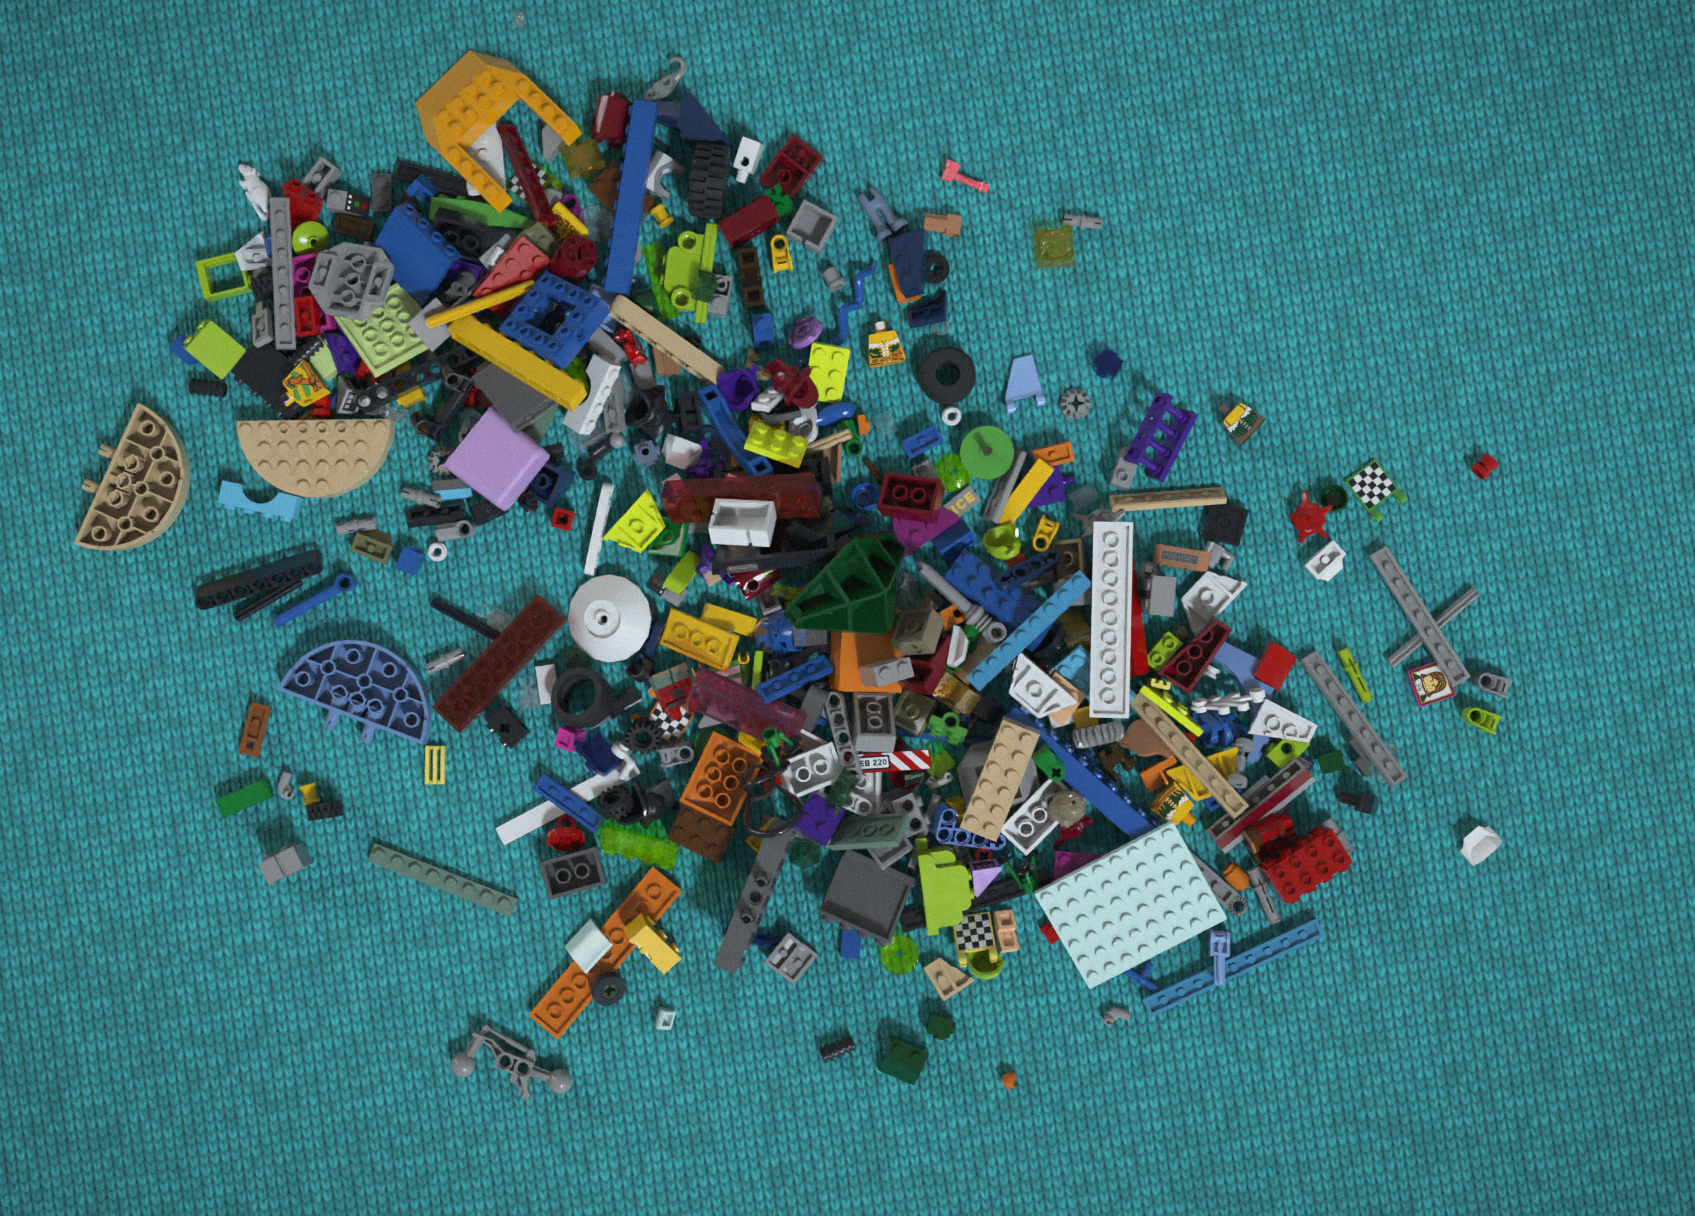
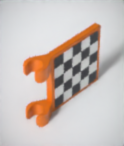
(670, 730)

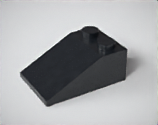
(464, 233)

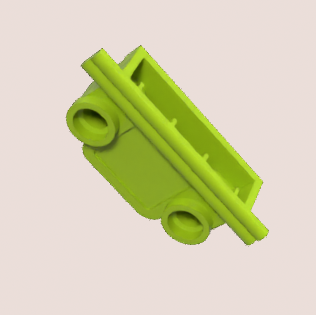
(681, 265)
(942, 886)

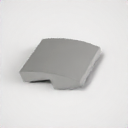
(791, 958)

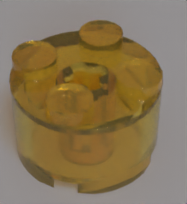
(583, 159)

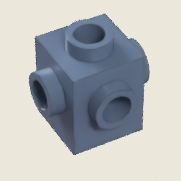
(646, 460)

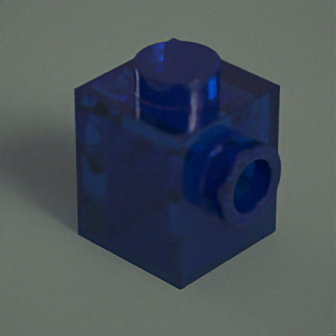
(1107, 364)

